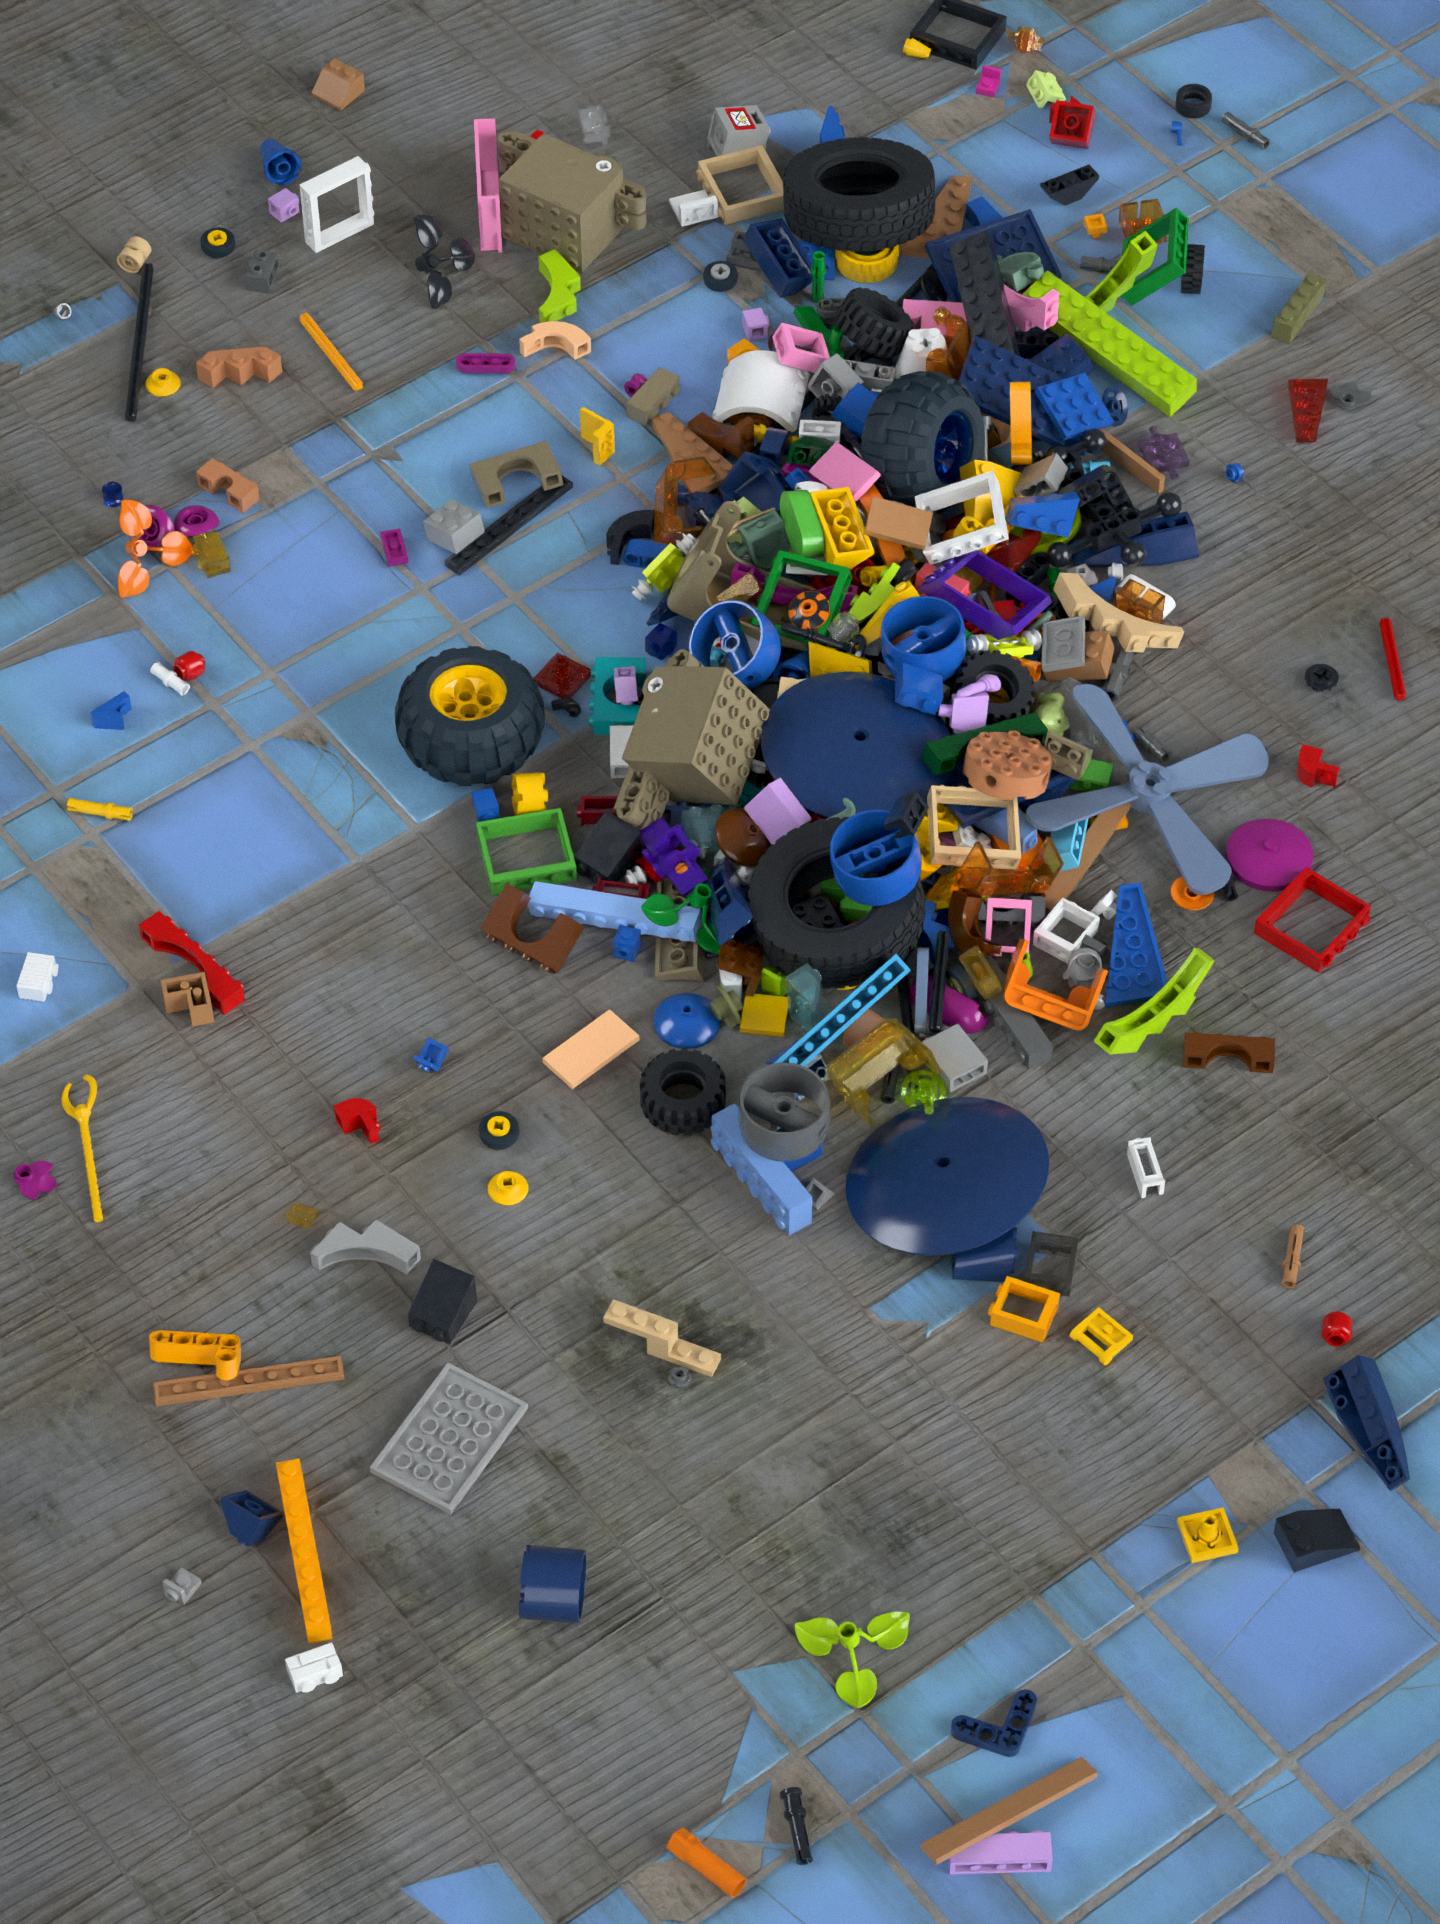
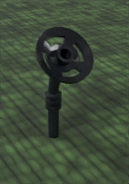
(816, 636)

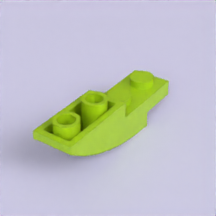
(866, 605)

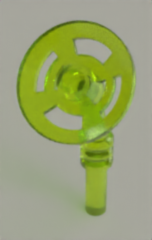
(924, 1091)

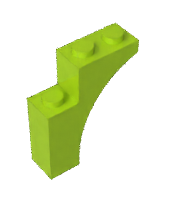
(563, 283)

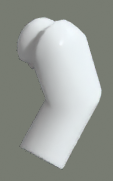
(744, 875)

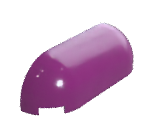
(956, 1009)

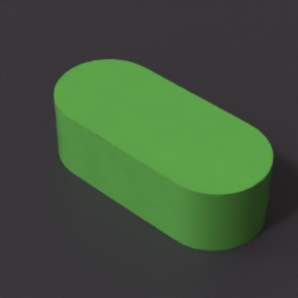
(801, 523)

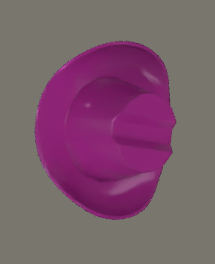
(195, 520)
(160, 526)

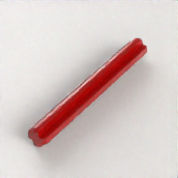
(1392, 659)

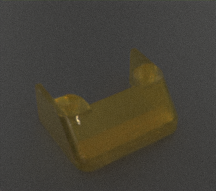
(872, 1059)

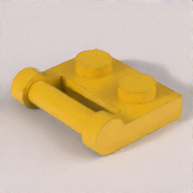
(1105, 1330)

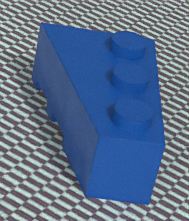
(1044, 513)

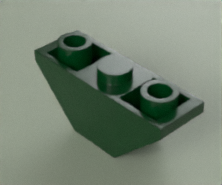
(808, 450)

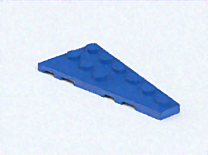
(1135, 961)

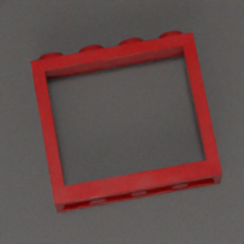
(1331, 892)

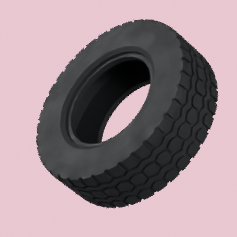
(878, 221)
(840, 954)

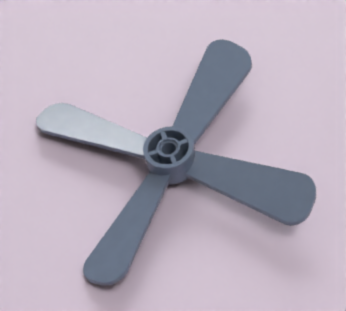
(1150, 790)

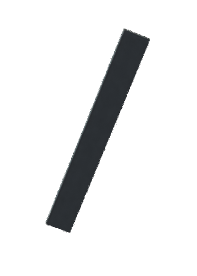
(506, 526)

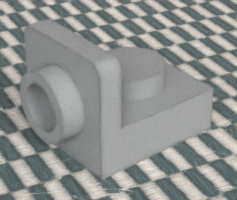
(181, 1586)

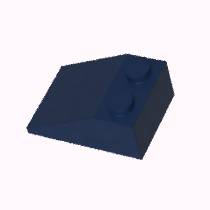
(701, 499)

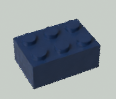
(1064, 358)

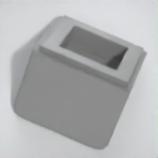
(819, 1193)

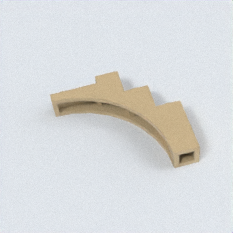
(1131, 631)

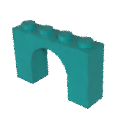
(605, 712)

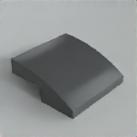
(740, 254)

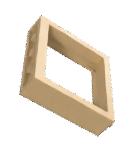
(735, 160)
(970, 796)

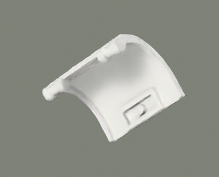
(762, 386)

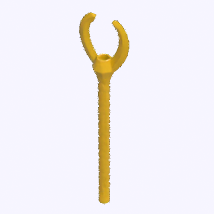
(82, 1114)

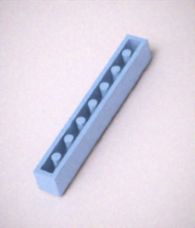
(608, 911)

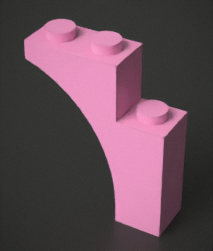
(1033, 312)

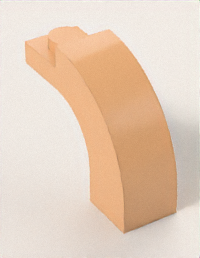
(557, 335)

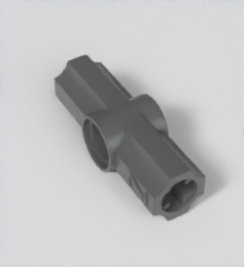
(1118, 673)

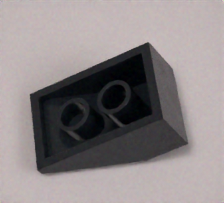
(1314, 1537)

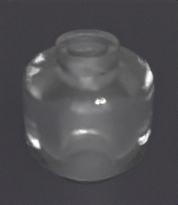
(843, 627)

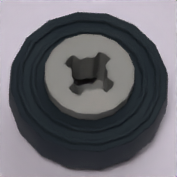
(720, 276)

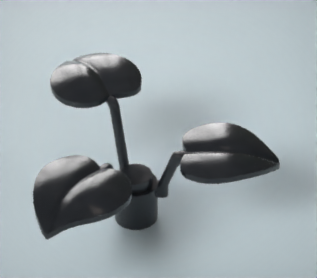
(463, 257)

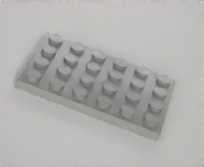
(449, 1438)

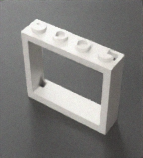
(311, 189)
(958, 493)

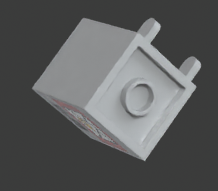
(737, 129)

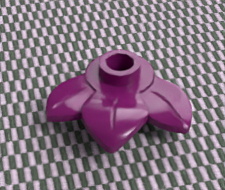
(37, 1179)

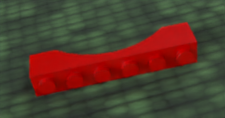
(166, 937)

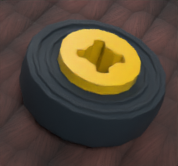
(217, 242)
(497, 1138)

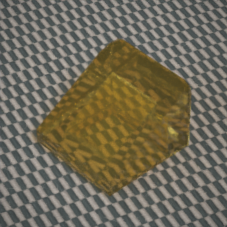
(302, 1215)

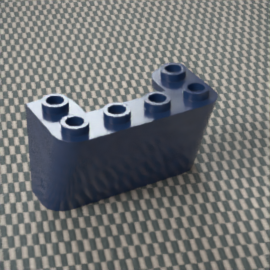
(989, 1261)

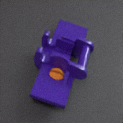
(669, 862)

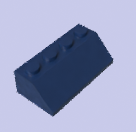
(779, 256)

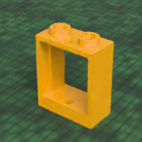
(1020, 1325)

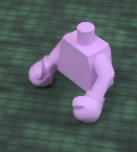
(970, 704)

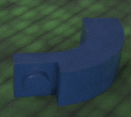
(776, 444)

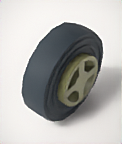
(960, 981)

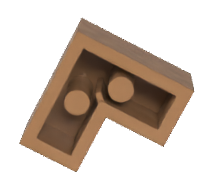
(189, 993)

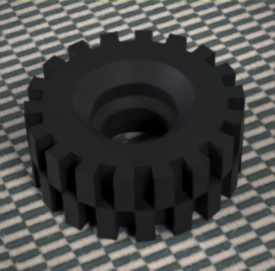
(1192, 279)

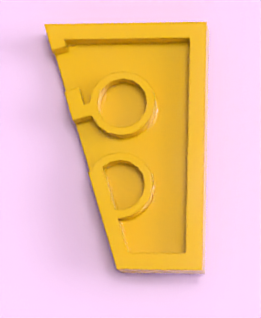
(830, 660)
(943, 889)

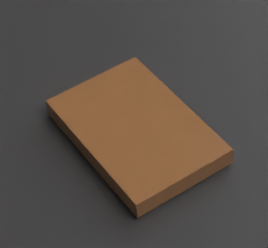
(898, 523)

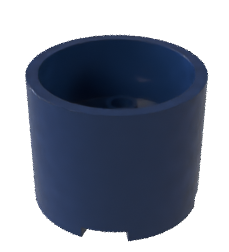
(552, 1584)

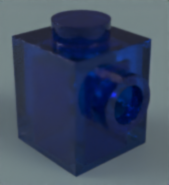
(661, 641)

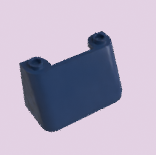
(757, 480)

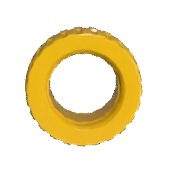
(867, 268)

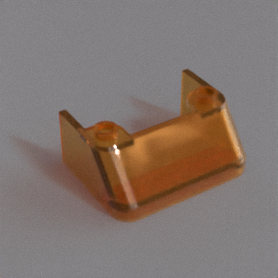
(666, 524)
(982, 879)

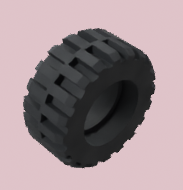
(873, 322)
(1013, 679)
(682, 1068)

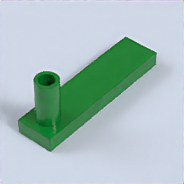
(811, 321)

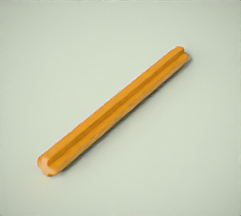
(331, 352)

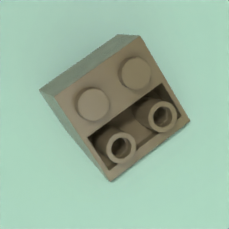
(1067, 755)

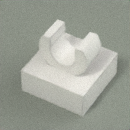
(1106, 906)

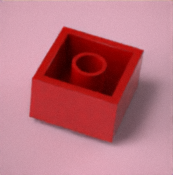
(1072, 124)

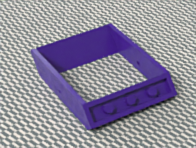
(1035, 598)

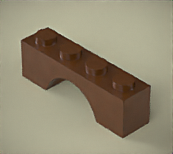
(1255, 1052)

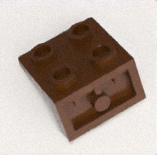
(744, 961)

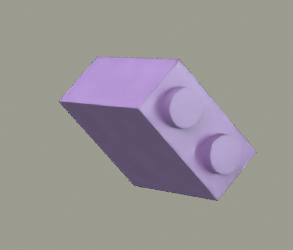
(776, 811)

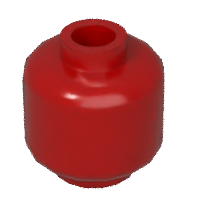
(189, 665)
(1336, 1328)

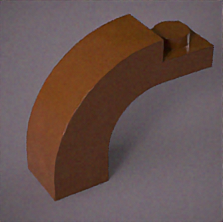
(964, 925)

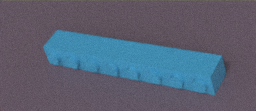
(846, 1012)

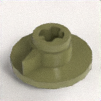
(726, 1006)

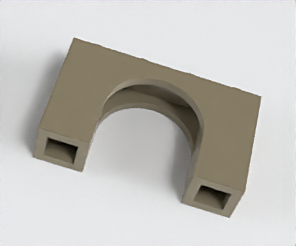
(533, 458)

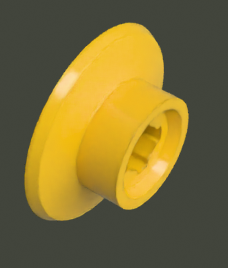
(162, 382)
(508, 1194)

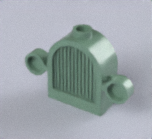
(1020, 269)
(762, 539)

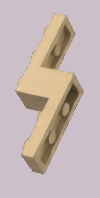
(662, 1338)

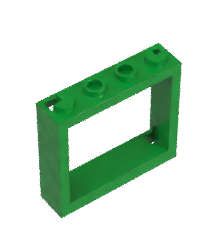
(1176, 225)
(836, 599)

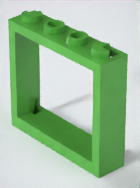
(520, 824)

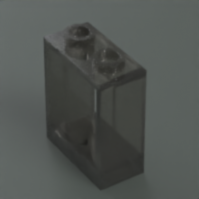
(1053, 1245)

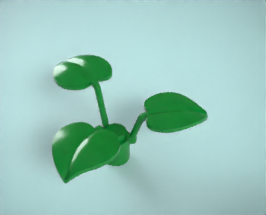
(661, 911)

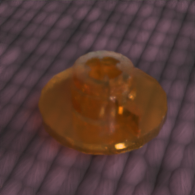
(1027, 40)

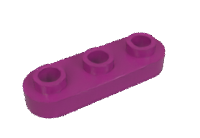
(485, 363)

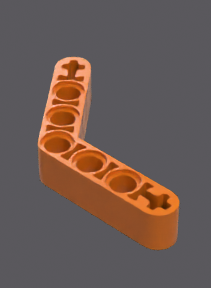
(888, 550)

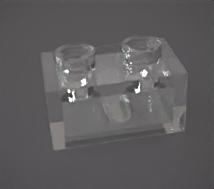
(593, 126)

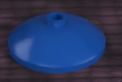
(686, 1021)

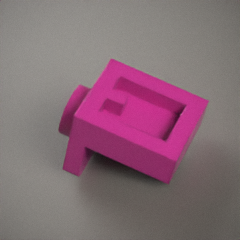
(989, 81)

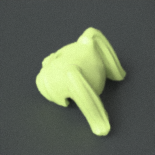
(1052, 712)

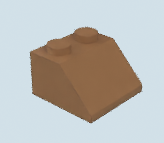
(338, 84)

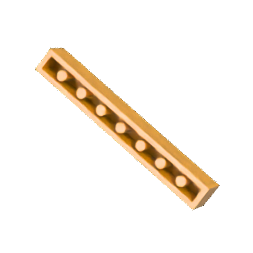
(304, 1551)

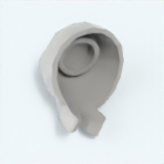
(1082, 966)

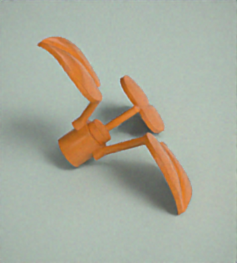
(175, 548)

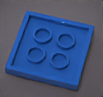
(1074, 406)

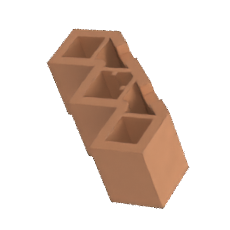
(239, 365)

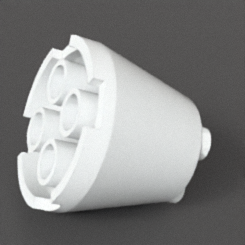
(916, 350)

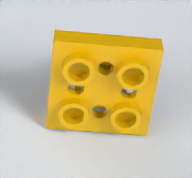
(1207, 1528)

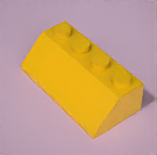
(842, 527)

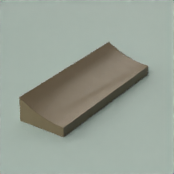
(675, 957)

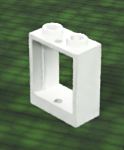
(1056, 945)

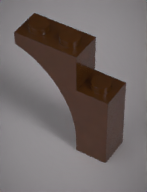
(724, 438)

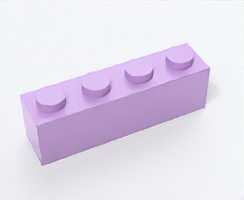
(1006, 1854)

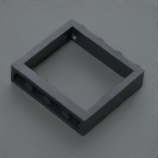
(953, 51)

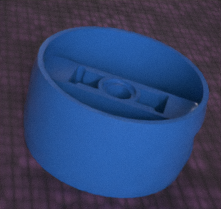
(724, 620)
(934, 626)
(852, 865)

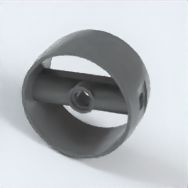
(804, 1128)

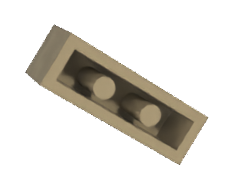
(653, 396)

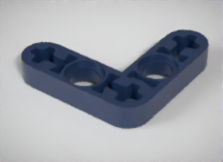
(1000, 1735)

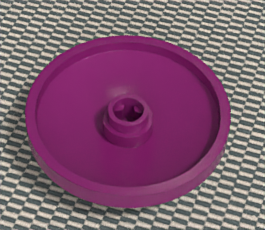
(1268, 854)

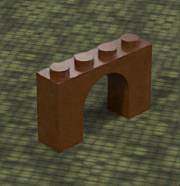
(549, 951)

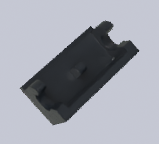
(906, 815)

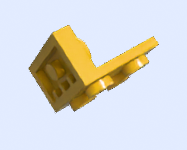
(600, 433)

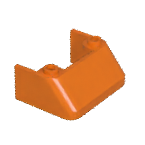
(1069, 1012)

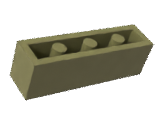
(1299, 308)

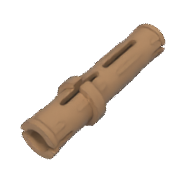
(1292, 1256)

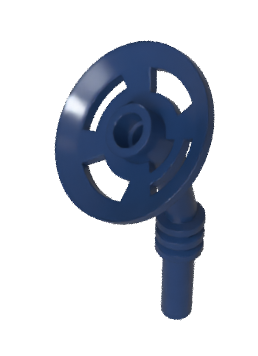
(1113, 406)

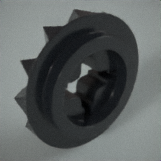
(1319, 670)

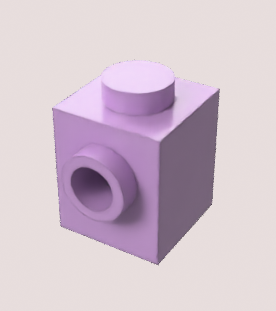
(283, 205)
(755, 324)

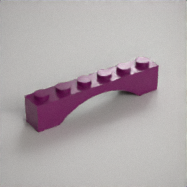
(784, 595)

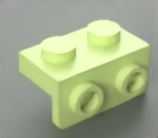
(1044, 88)

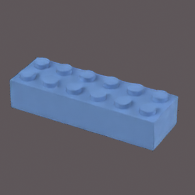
(766, 1178)

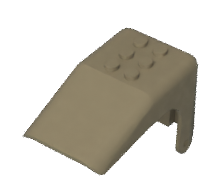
(708, 572)

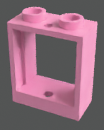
(788, 336)
(1008, 904)

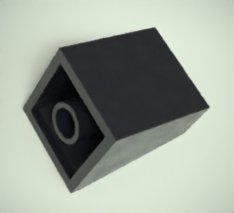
(609, 850)
(443, 1302)

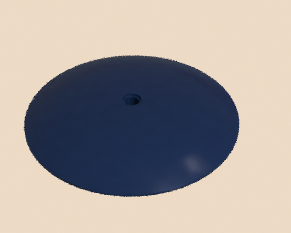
(849, 741)
(947, 1176)

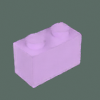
(625, 685)

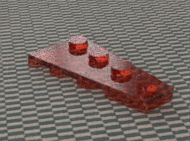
(1307, 404)

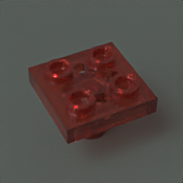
(565, 672)

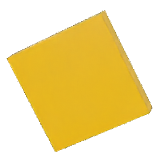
(764, 1015)

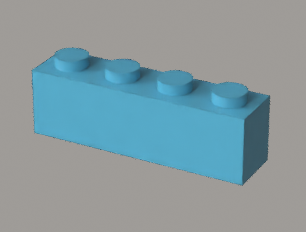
(1070, 843)

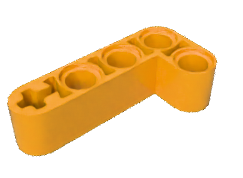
(1020, 423)
(198, 1348)

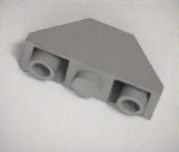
(873, 375)

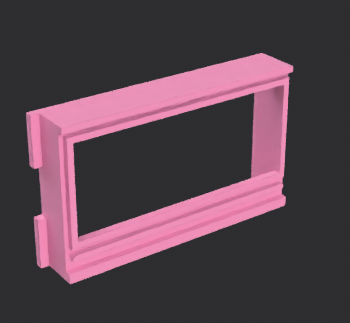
(487, 184)

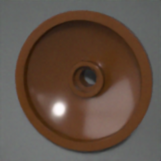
(740, 837)

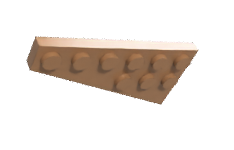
(948, 216)
(685, 444)

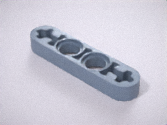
(921, 990)

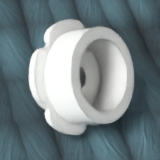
(1116, 571)

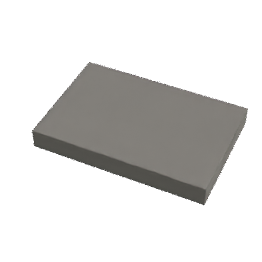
(1063, 644)

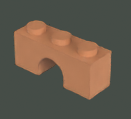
(240, 491)

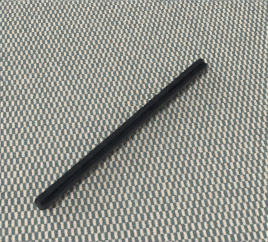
(139, 342)

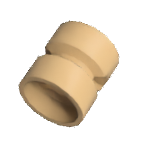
(134, 254)

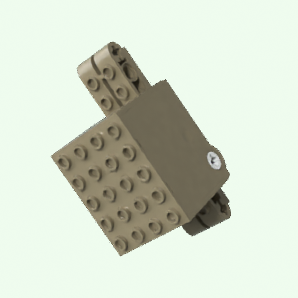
(564, 198)
(689, 740)

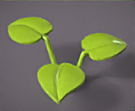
(820, 1633)

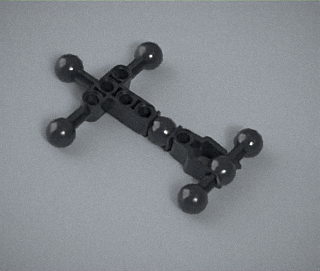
(1108, 525)

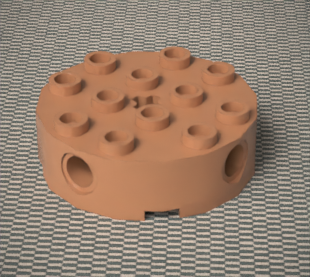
(1007, 765)

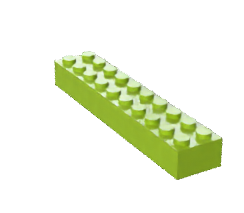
(1117, 348)

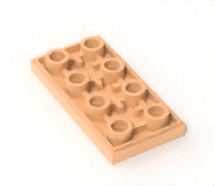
(590, 1049)

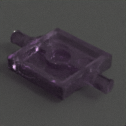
(1164, 452)

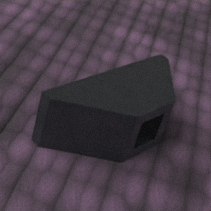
(1071, 185)

